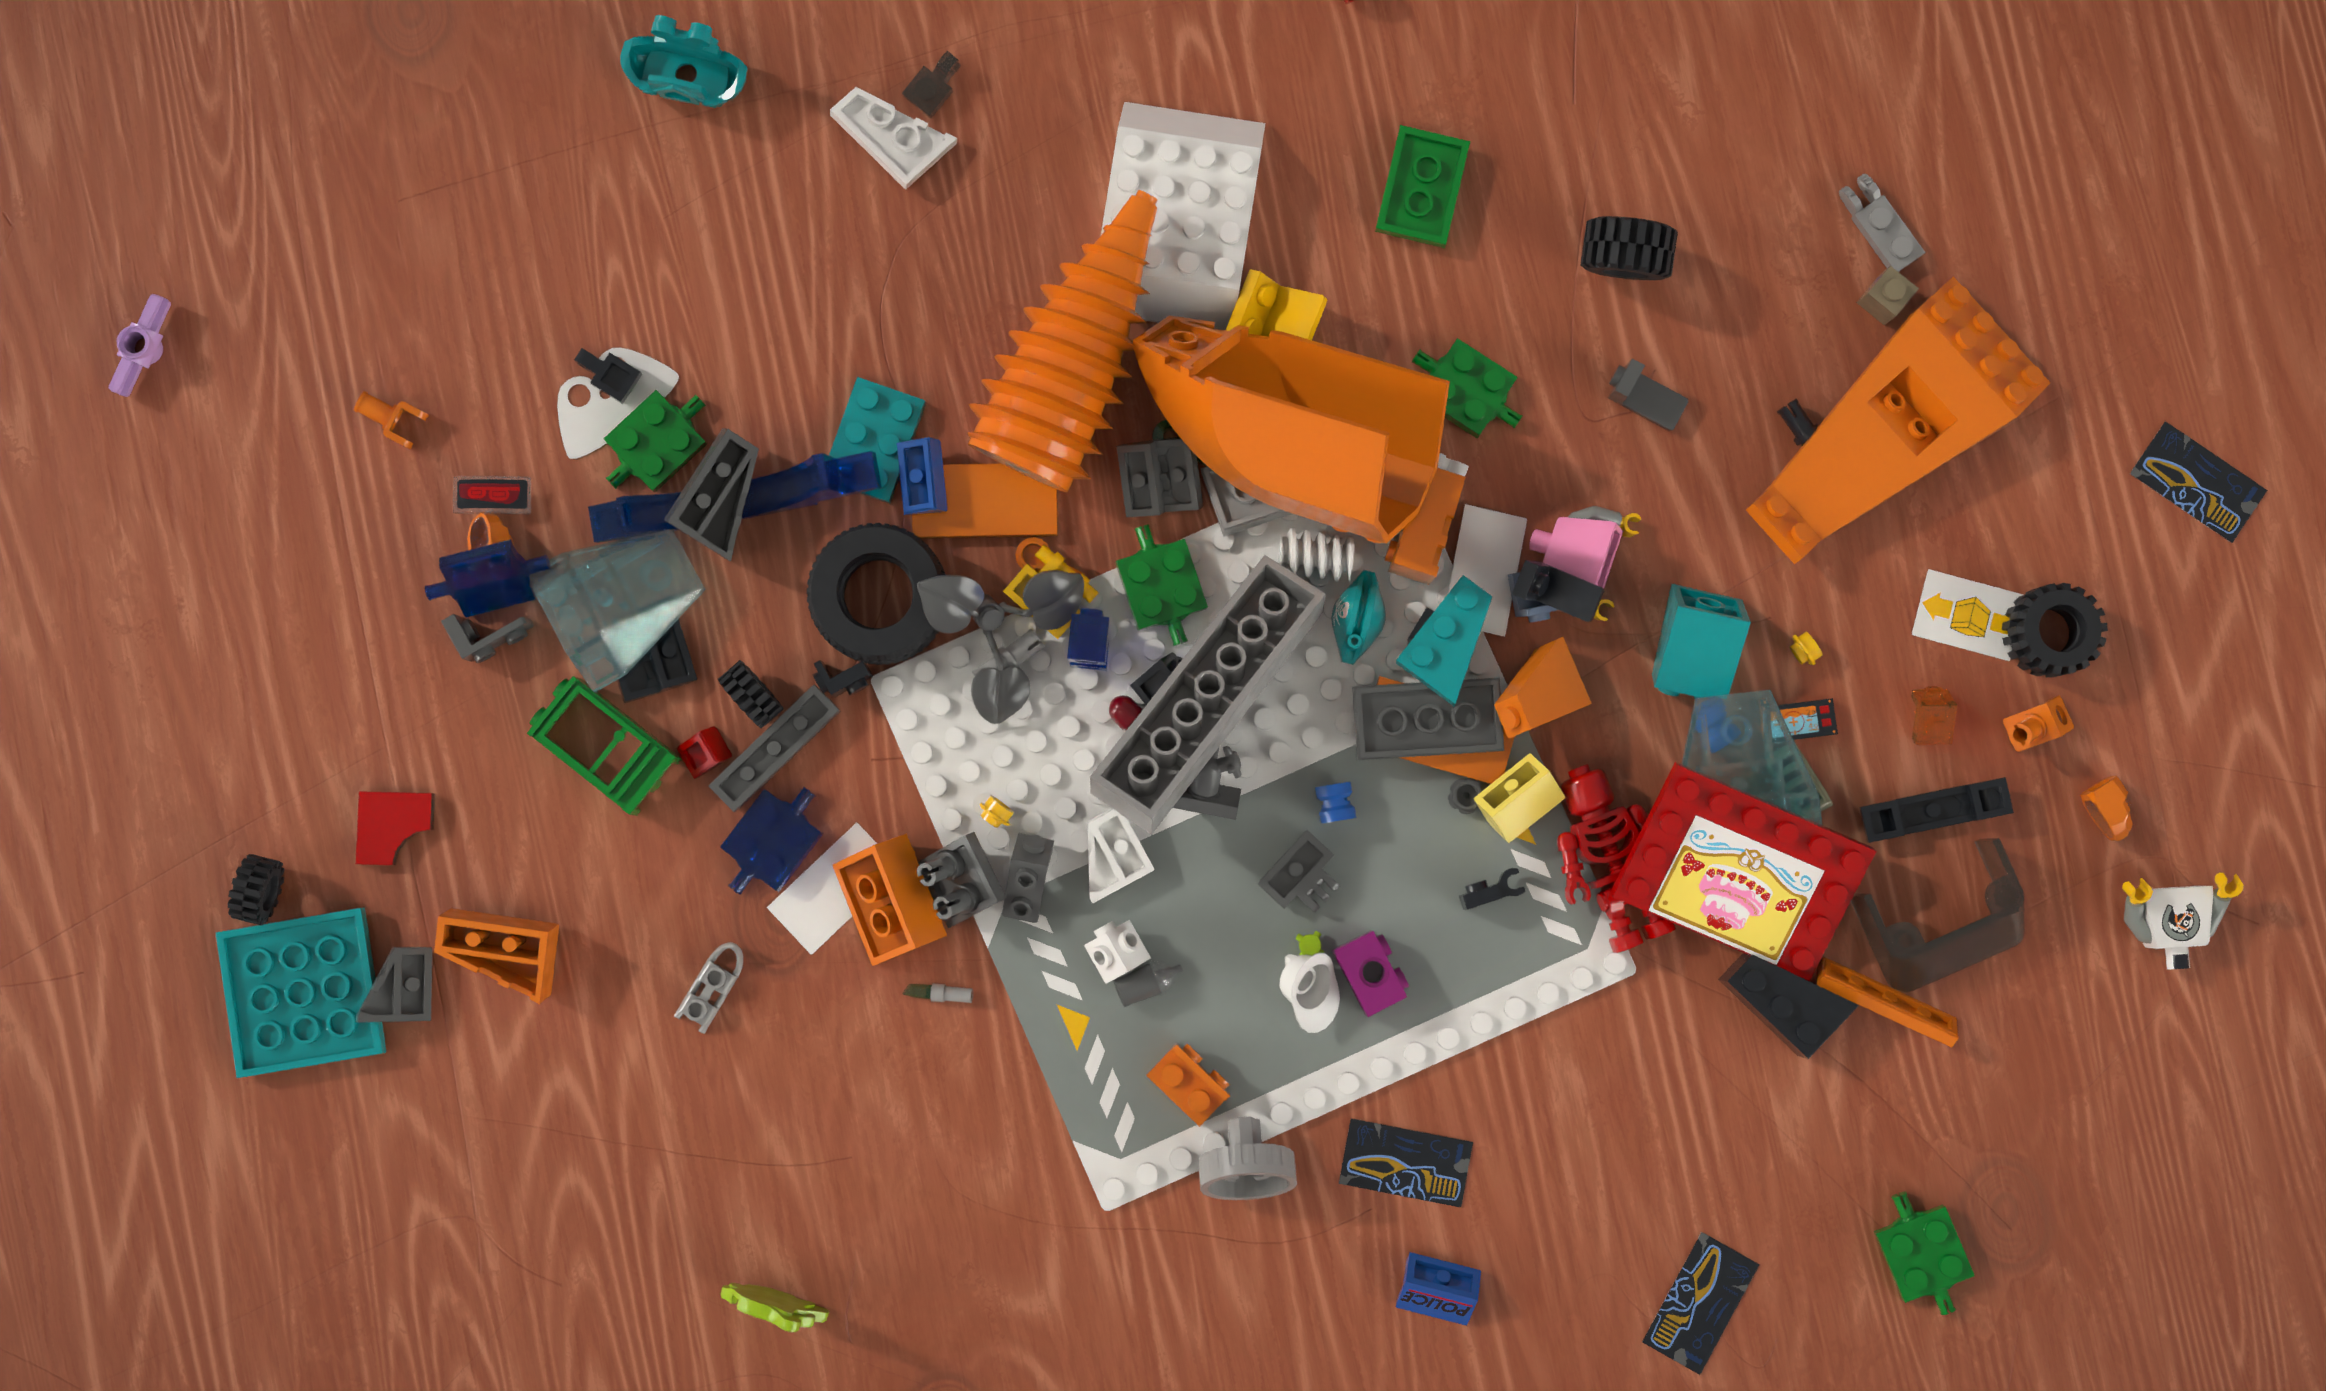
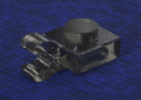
(929, 89)

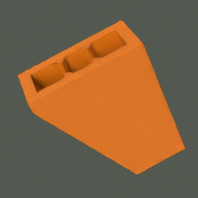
(1542, 690)

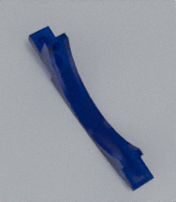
(794, 488)

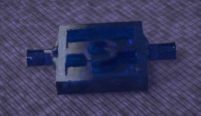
(487, 578)
(771, 840)

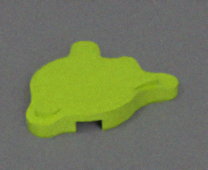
(774, 1306)

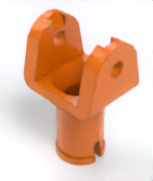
(387, 415)

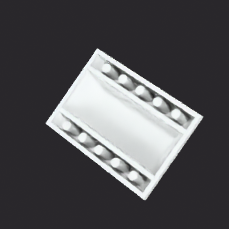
(1205, 192)

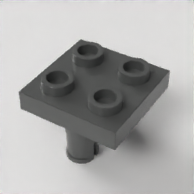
(960, 880)

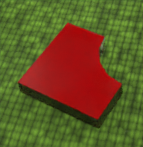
(388, 822)

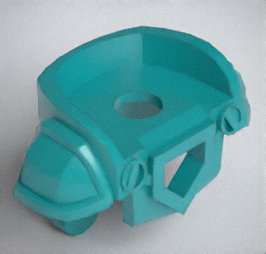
(654, 62)

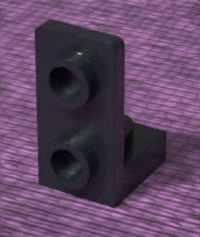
(1558, 590)

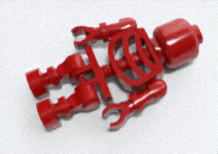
(1588, 796)

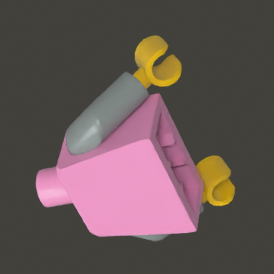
(1585, 544)

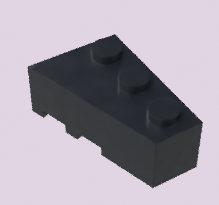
(1787, 1004)

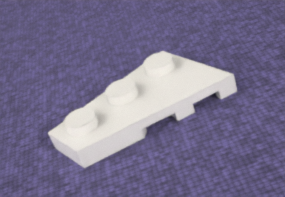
(893, 139)

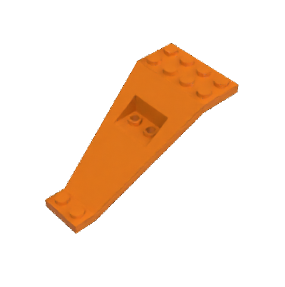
(1918, 404)

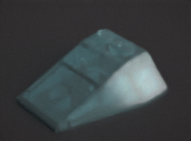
(616, 601)
(1750, 748)

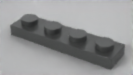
(774, 748)

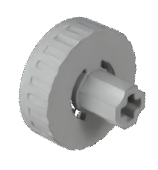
(1247, 1166)

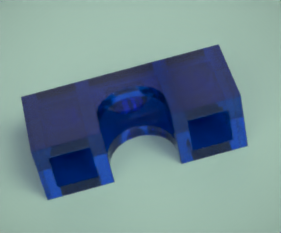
(1089, 640)

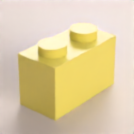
(1519, 797)

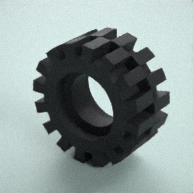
(750, 694)
(255, 889)

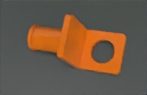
(2038, 724)

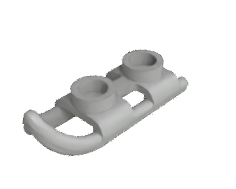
(714, 978)

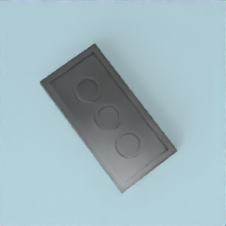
(1419, 722)

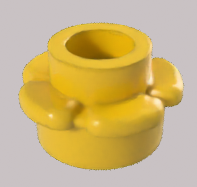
(1805, 649)
(996, 812)

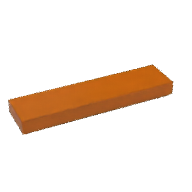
(1887, 1002)

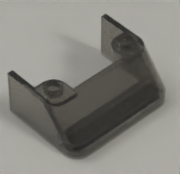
(1912, 963)

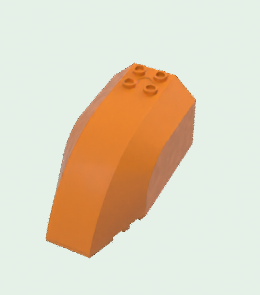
(1300, 421)

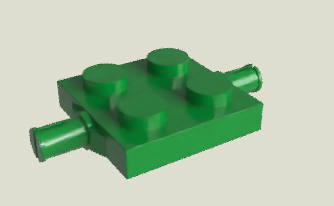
(1475, 389)
(655, 441)
(1161, 585)
(1924, 1253)

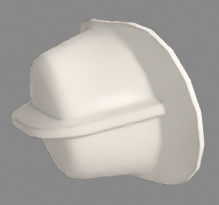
(1312, 990)

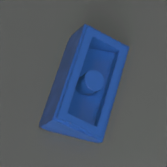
(922, 476)

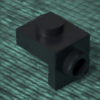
(850, 680)

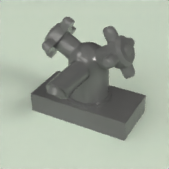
(1205, 792)

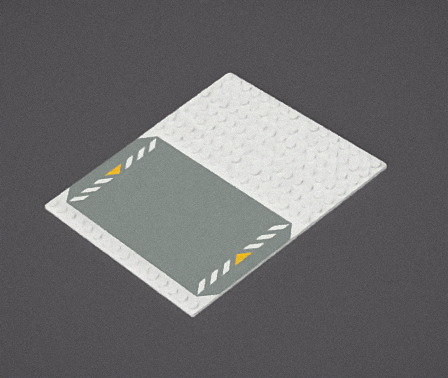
(1202, 905)

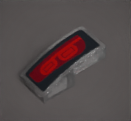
(492, 494)

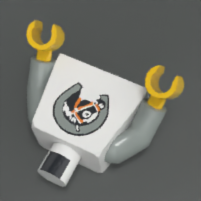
(2178, 915)

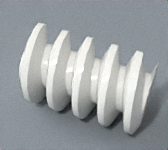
(1317, 554)

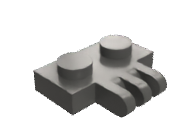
(1300, 873)

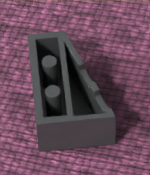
(716, 494)

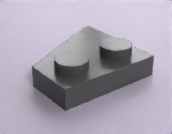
(401, 988)

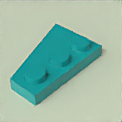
(1447, 640)

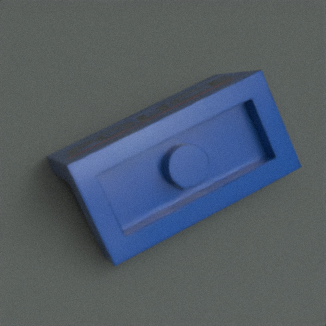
(1439, 1289)

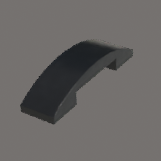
(1936, 809)

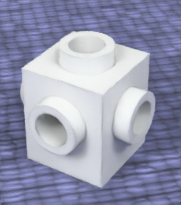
(1116, 950)

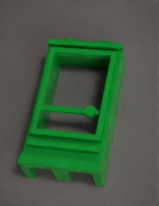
(638, 775)

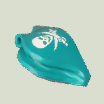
(1358, 617)

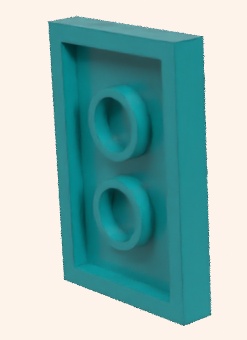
(876, 422)

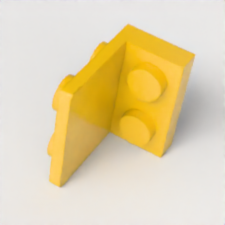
(1269, 307)

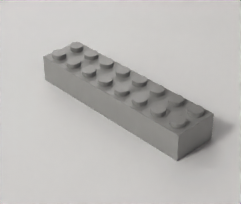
(1207, 694)

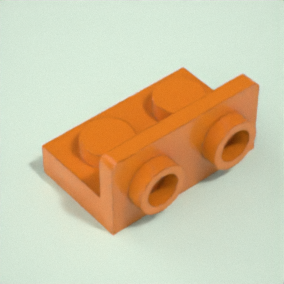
(1189, 1083)

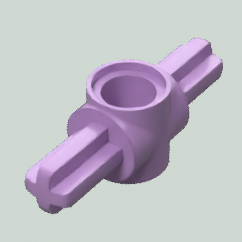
(147, 328)

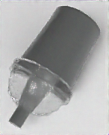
(1146, 982)

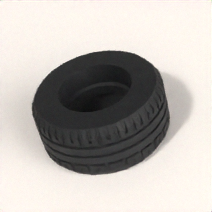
(828, 586)

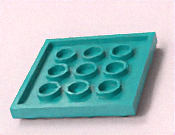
(298, 992)

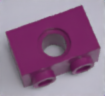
(1371, 995)

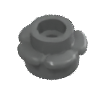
(1456, 799)

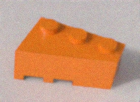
(1426, 536)
(504, 948)

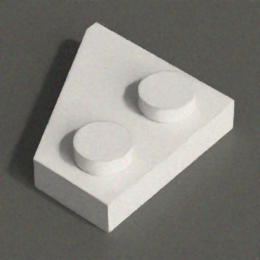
(1113, 854)

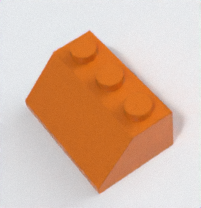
(888, 899)

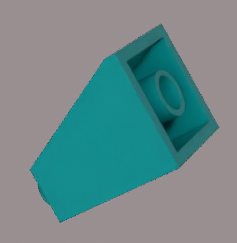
(1699, 643)

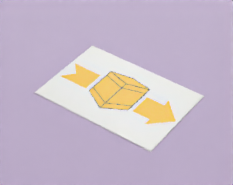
(1964, 614)

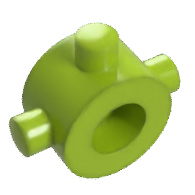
(1309, 943)

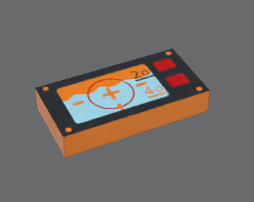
(1810, 718)

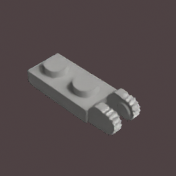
(1881, 225)

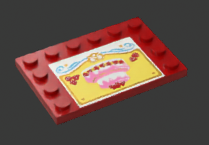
(1742, 871)

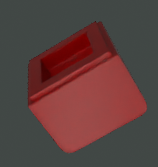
(704, 751)

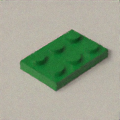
(1422, 186)

